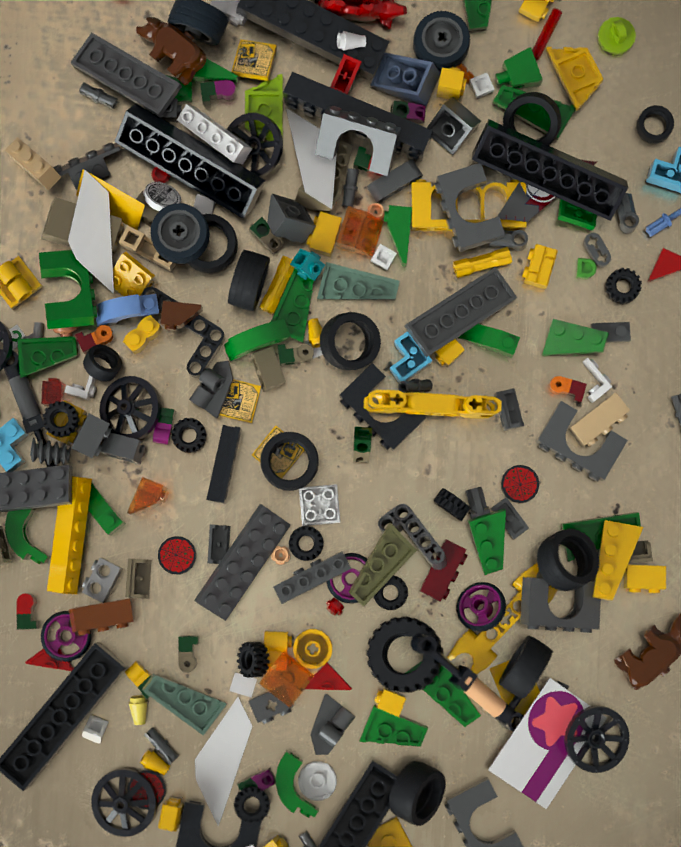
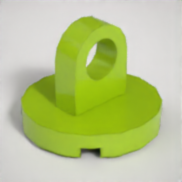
(616, 35)

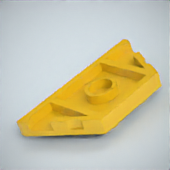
(576, 72)

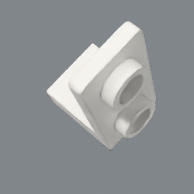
(77, 390)
(597, 391)

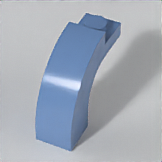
(125, 307)

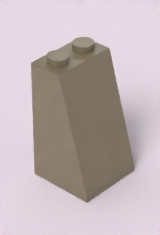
(60, 220)

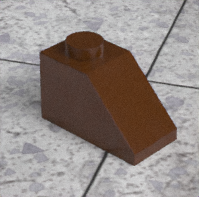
(178, 314)

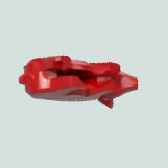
(365, 10)

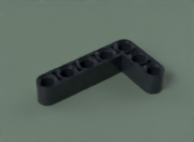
(205, 334)

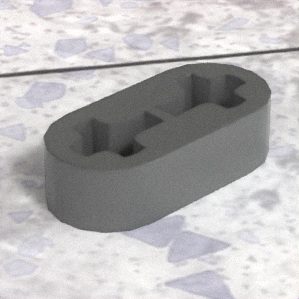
(593, 252)

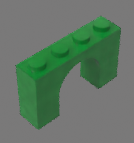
(75, 311)

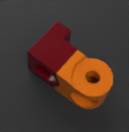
(102, 336)
(569, 387)

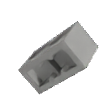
(106, 582)

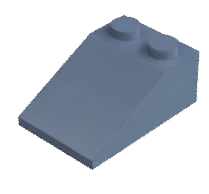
(406, 78)

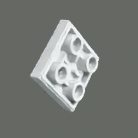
(319, 505)

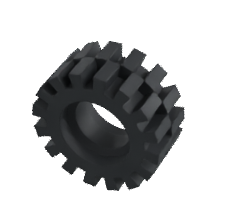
(615, 293)
(72, 422)
(177, 435)
(452, 504)
(294, 543)
(401, 598)
(253, 659)
(240, 799)

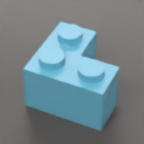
(666, 174)
(412, 361)
(10, 436)

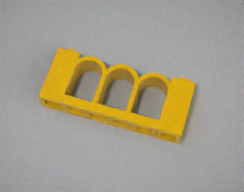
(421, 206)

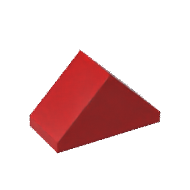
(345, 74)

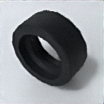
(662, 111)
(97, 371)

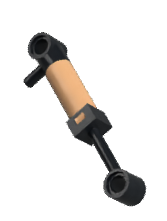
(467, 681)

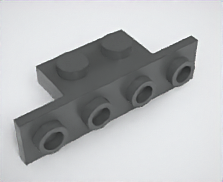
(92, 163)
(317, 574)

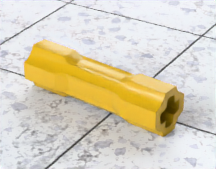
(470, 265)
(277, 286)

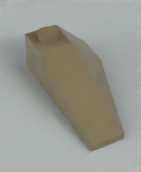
(341, 166)

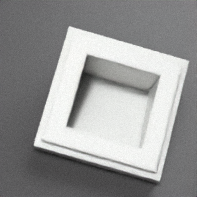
(204, 204)
(95, 729)

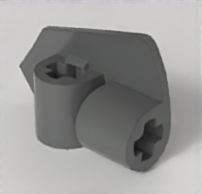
(213, 388)
(329, 725)

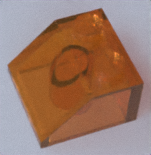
(147, 497)
(286, 679)

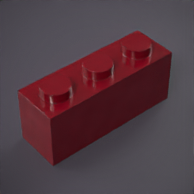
(437, 581)

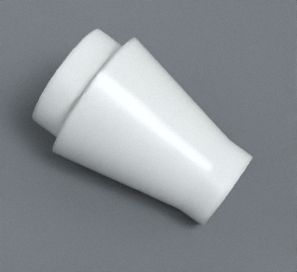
(350, 40)

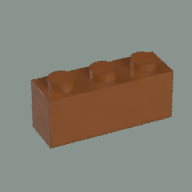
(101, 616)

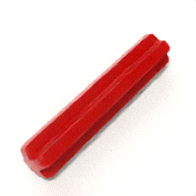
(546, 33)

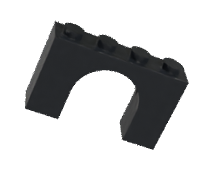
(390, 433)
(191, 833)

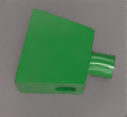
(520, 71)

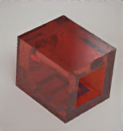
(52, 391)

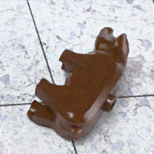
(176, 45)
(655, 658)

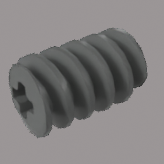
(50, 452)

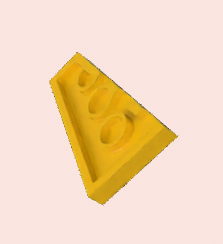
(614, 555)

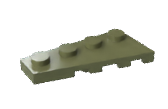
(385, 560)

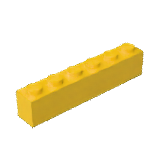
(69, 539)

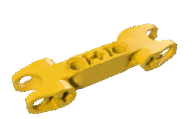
(432, 404)
(479, 645)

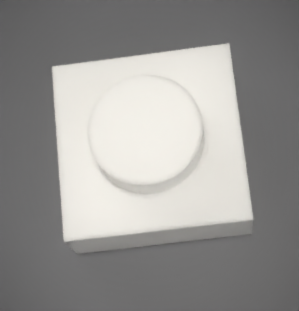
(481, 85)
(383, 257)

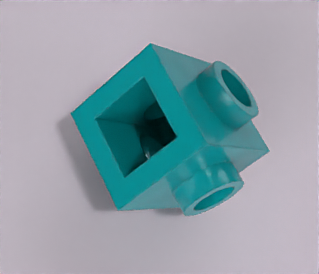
(307, 264)

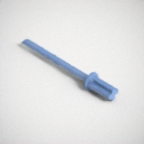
(662, 223)

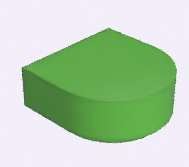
(585, 268)

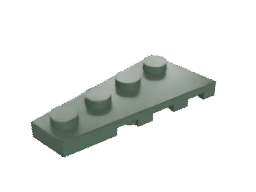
(349, 283)
(188, 704)

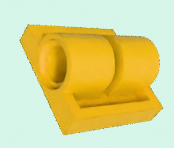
(131, 276)
(17, 282)

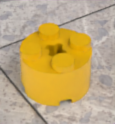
(303, 654)

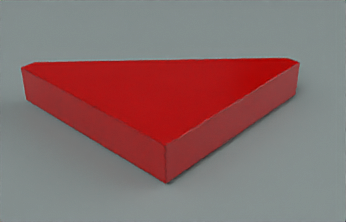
(666, 264)
(44, 660)
(328, 679)

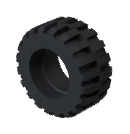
(379, 662)

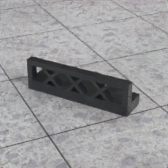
(224, 464)

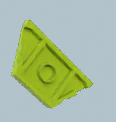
(268, 101)

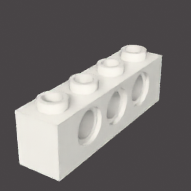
(214, 134)

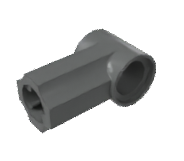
(627, 212)
(508, 240)
(477, 502)

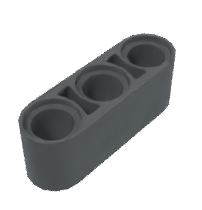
(395, 181)

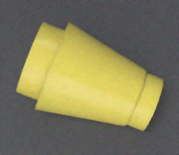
(138, 709)

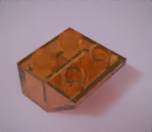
(359, 232)

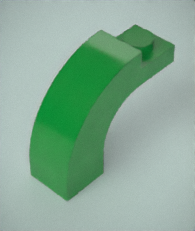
(256, 338)
(17, 538)
(285, 787)

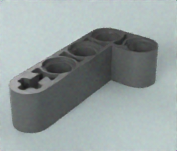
(418, 537)

